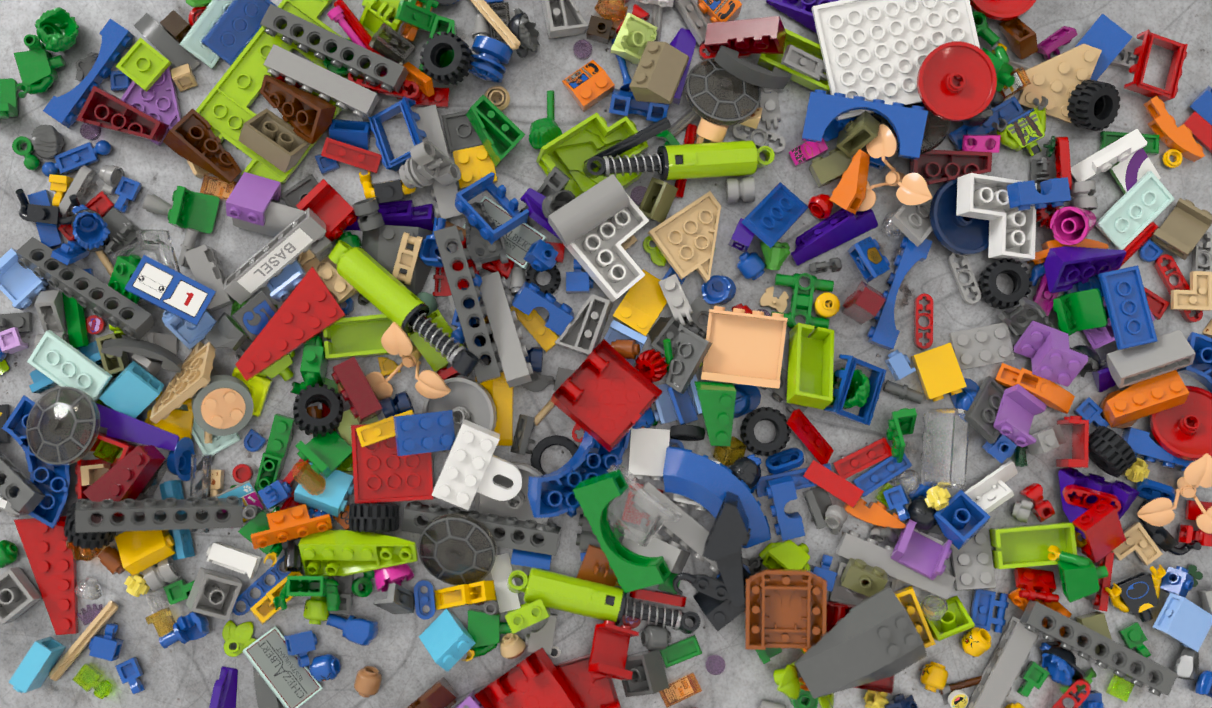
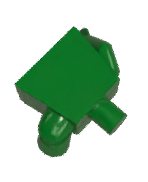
(36, 67)
(313, 365)
(309, 587)

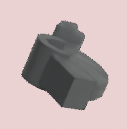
(85, 65)
(819, 267)
(539, 382)

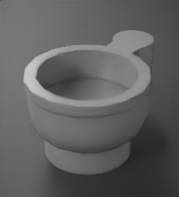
(111, 176)
(1022, 510)
(835, 518)

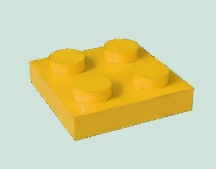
(473, 165)

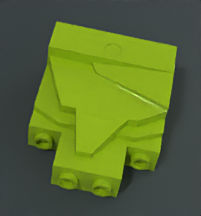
(584, 142)

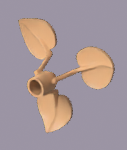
(912, 187)
(397, 342)
(1160, 510)

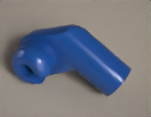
(1037, 272)

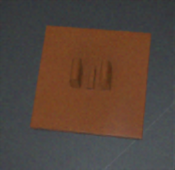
(596, 567)

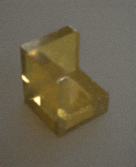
(729, 454)
(162, 621)

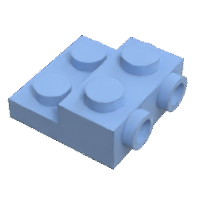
(187, 332)

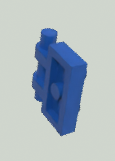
(983, 607)

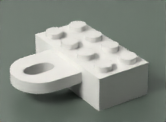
(472, 468)

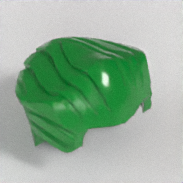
(542, 132)

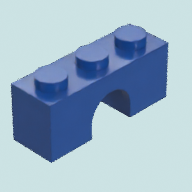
(624, 103)
(1053, 192)
(531, 297)
(781, 492)

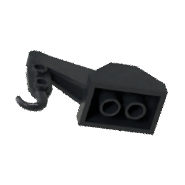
(724, 546)

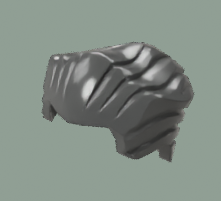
(47, 141)
(556, 201)

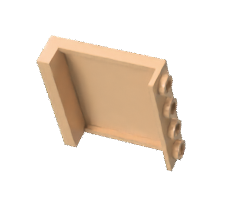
(744, 347)

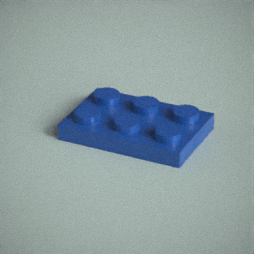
(424, 432)

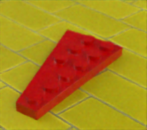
(298, 320)
(53, 571)

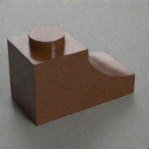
(1020, 37)

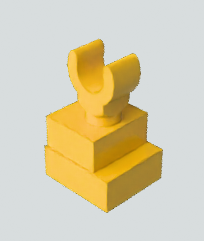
(60, 185)

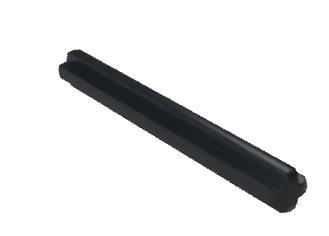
(634, 140)

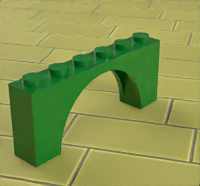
(631, 569)

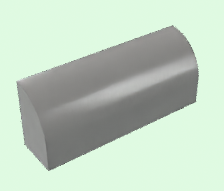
(589, 210)
(276, 219)
(1150, 360)

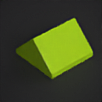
(953, 622)

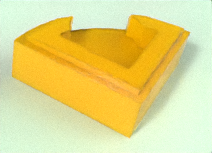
(387, 366)

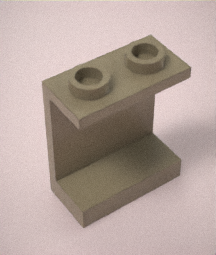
(1183, 228)

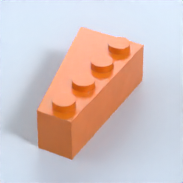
(1146, 398)

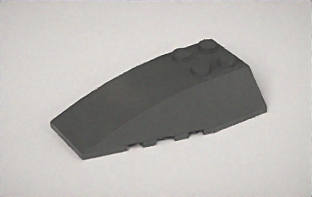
(863, 647)

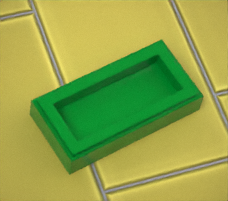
(681, 651)

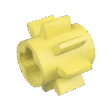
(1137, 471)
(937, 498)
(136, 585)
(875, 699)

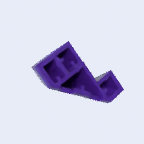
(1072, 476)

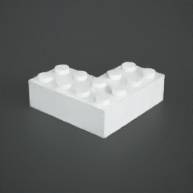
(1010, 231)
(603, 255)

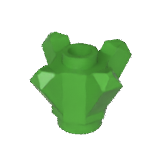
(776, 255)

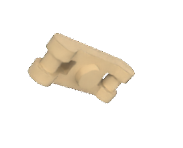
(407, 258)

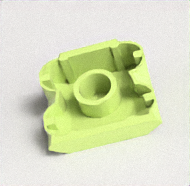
(633, 38)

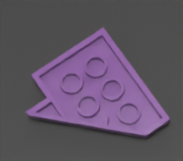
(158, 101)

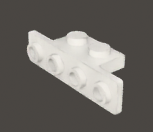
(1108, 156)
(992, 489)

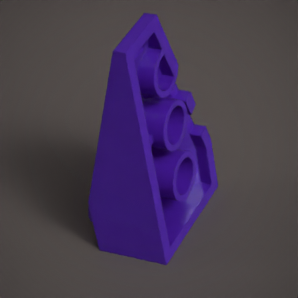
(799, 10)
(686, 43)
(1076, 264)

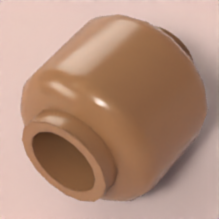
(368, 681)

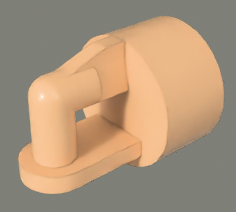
(710, 131)

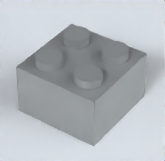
(214, 593)
(16, 595)

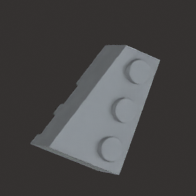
(563, 18)
(209, 272)

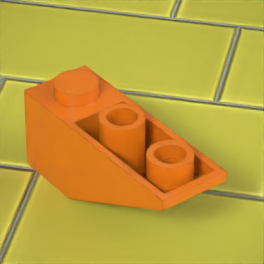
(852, 187)

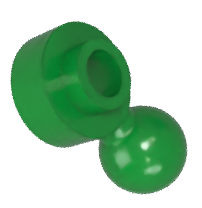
(30, 162)
(366, 583)

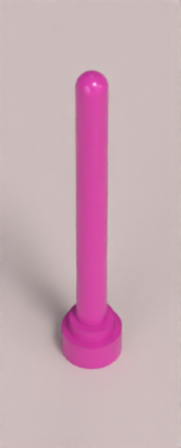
(337, 15)

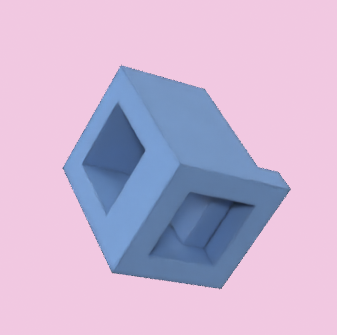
(899, 365)

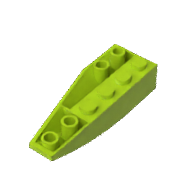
(352, 552)

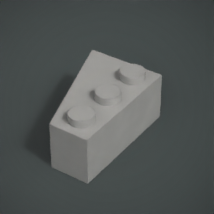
(587, 327)
(671, 552)

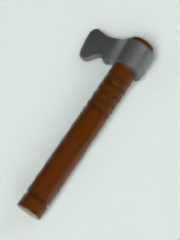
(958, 686)

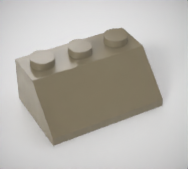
(658, 73)
(273, 140)

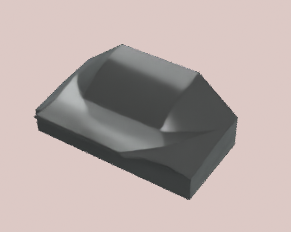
(664, 329)
(226, 333)

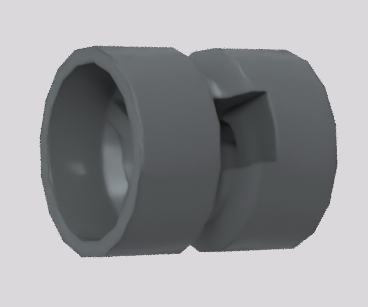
(368, 214)

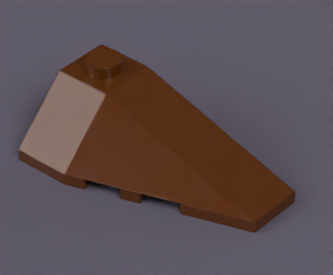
(304, 111)
(198, 144)
(438, 696)

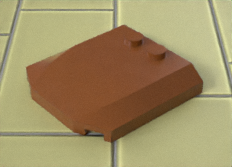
(785, 609)

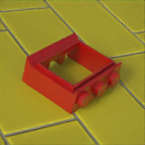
(1139, 69)

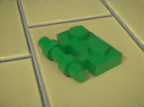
(417, 16)

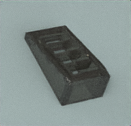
(497, 6)

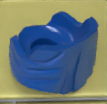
(718, 290)

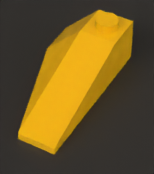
(504, 401)

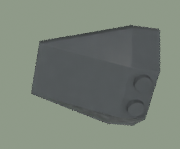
(384, 245)

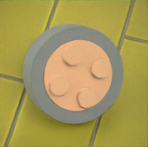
(222, 405)

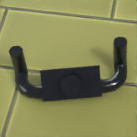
(43, 213)
(1165, 539)

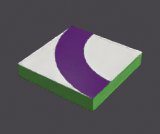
(1132, 170)

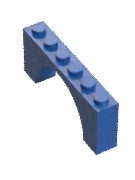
(906, 122)

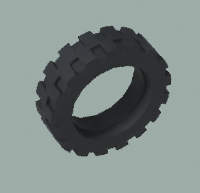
(547, 442)

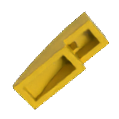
(465, 595)
(265, 608)

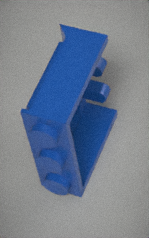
(381, 139)
(498, 193)
(876, 380)

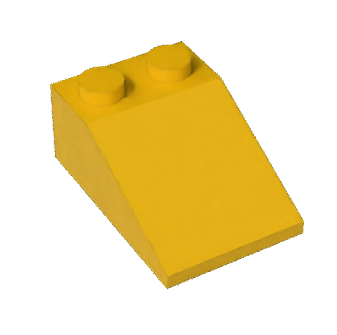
(641, 305)

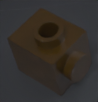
(175, 26)
(600, 30)

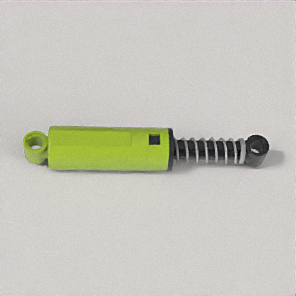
(688, 161)
(397, 303)
(594, 600)

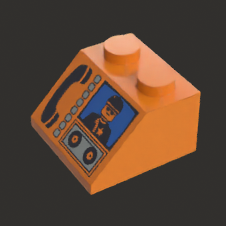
(720, 9)
(589, 85)

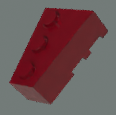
(356, 390)

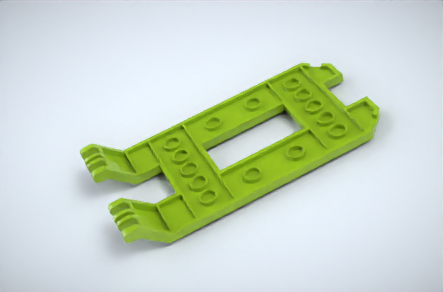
(241, 84)

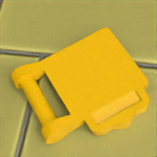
(178, 422)

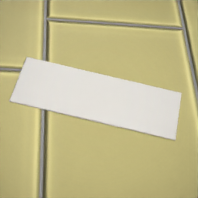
(500, 572)

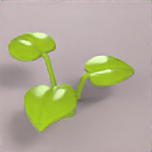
(790, 685)

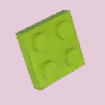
(143, 64)

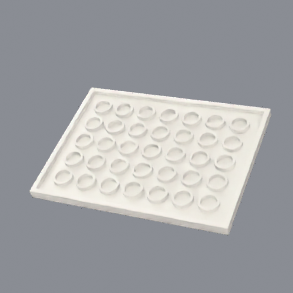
(880, 44)

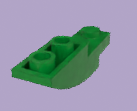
(276, 451)

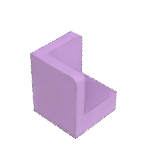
(11, 341)

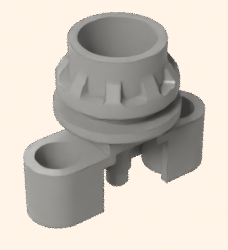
(427, 165)

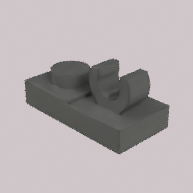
(22, 321)
(521, 438)

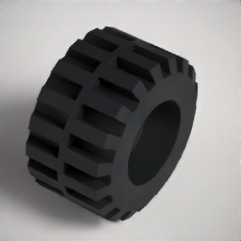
(436, 48)
(1093, 105)
(1015, 272)
(321, 395)
(782, 431)
(1110, 451)
(373, 517)
(85, 540)

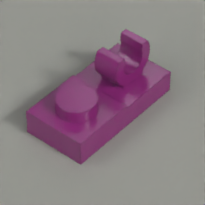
(1053, 42)
(1044, 297)

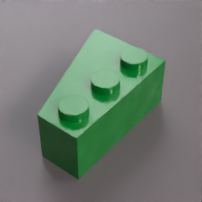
(494, 129)
(717, 407)

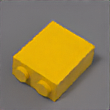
(939, 372)
(144, 548)

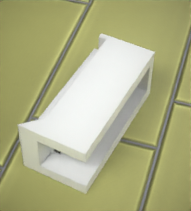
(233, 558)

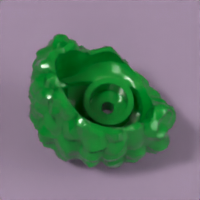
(57, 30)
(860, 391)

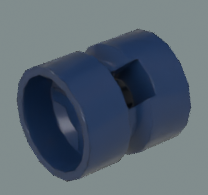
(535, 357)
(396, 405)

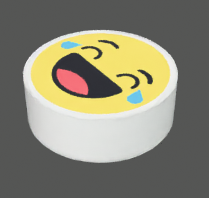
(958, 699)

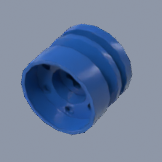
(489, 57)

